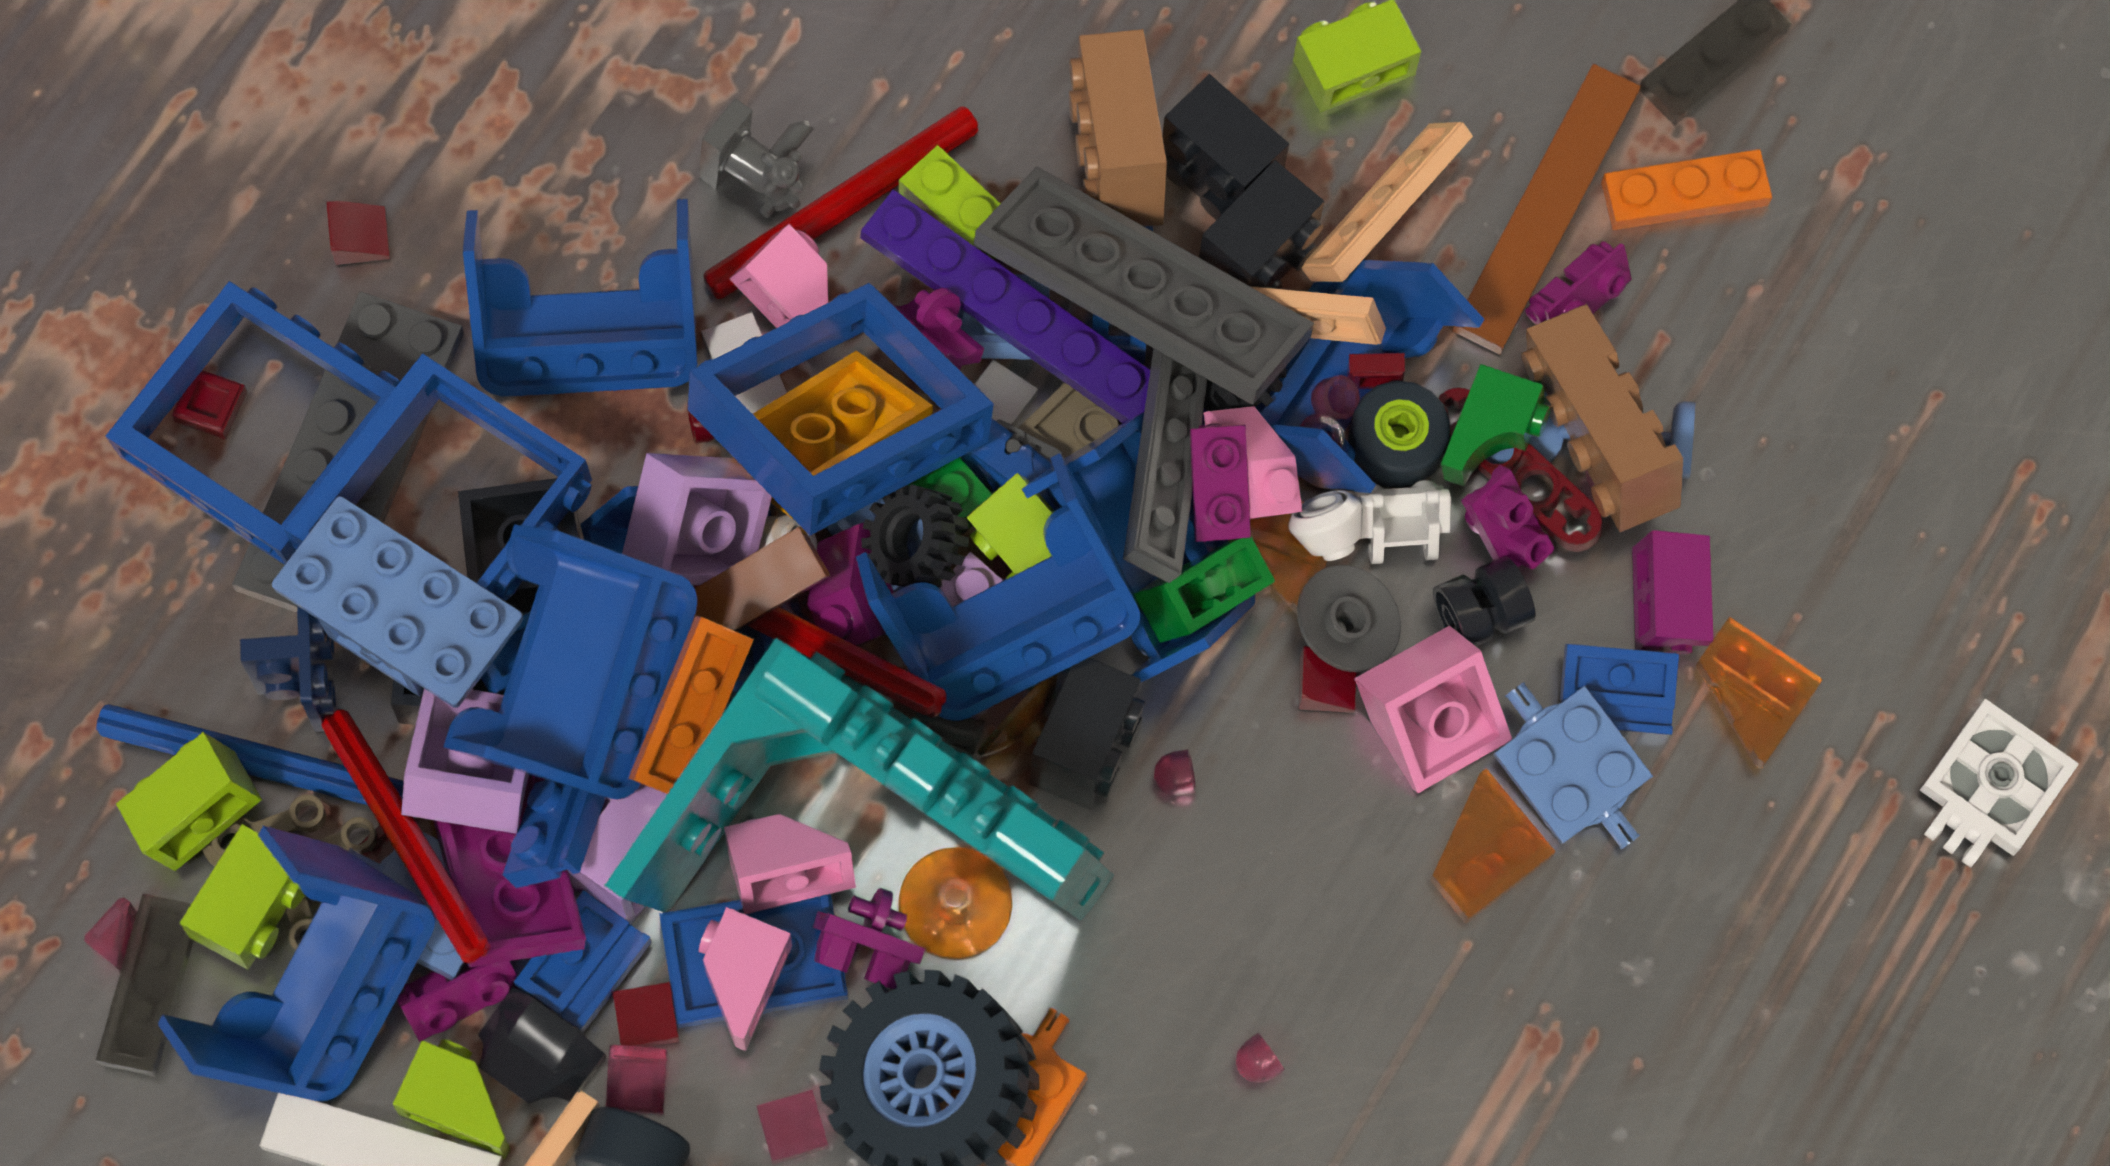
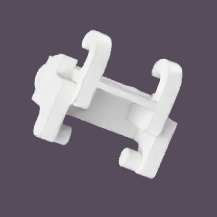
(1405, 518)

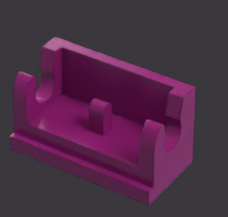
(1672, 592)

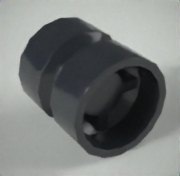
(1502, 597)

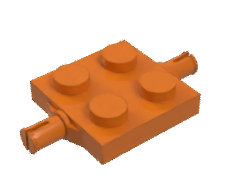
(1057, 1091)

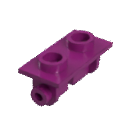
(1597, 277)
(1220, 482)
(436, 1005)

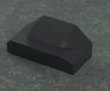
(536, 1051)

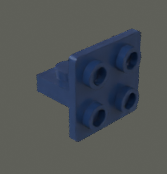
(294, 667)

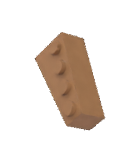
(1604, 418)

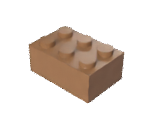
(1119, 125)

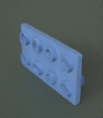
(396, 604)

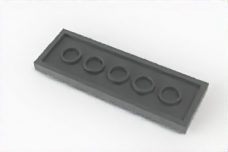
(1144, 284)
(387, 340)

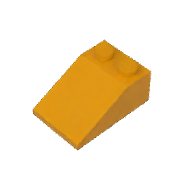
(841, 413)

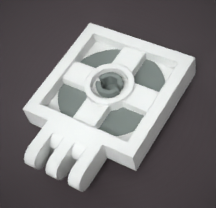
(1994, 783)

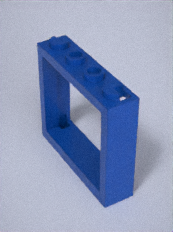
(153, 403)
(398, 419)
(872, 472)

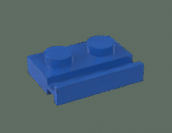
(1628, 684)
(552, 833)
(582, 981)

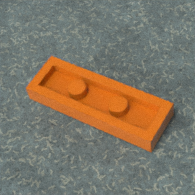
(1686, 189)
(690, 702)

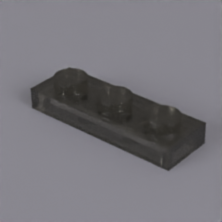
(1713, 57)
(146, 987)

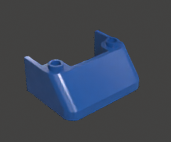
(1414, 306)
(582, 339)
(1106, 477)
(1020, 626)
(334, 990)

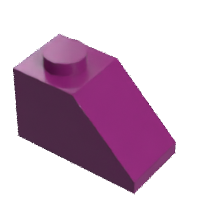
(840, 600)

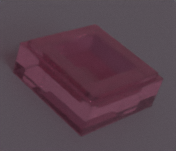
(792, 1127)

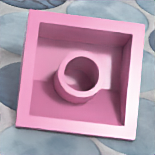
(1434, 707)

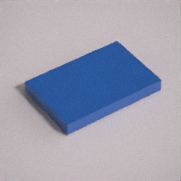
(798, 985)

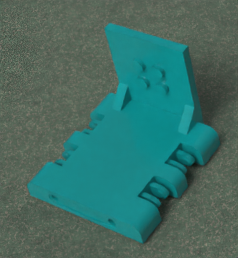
(811, 710)

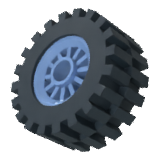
(989, 1095)

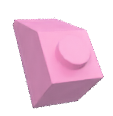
(785, 277)
(1270, 463)
(785, 862)
(743, 968)

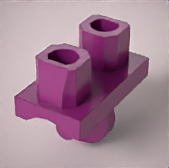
(937, 320)
(1506, 521)
(841, 936)

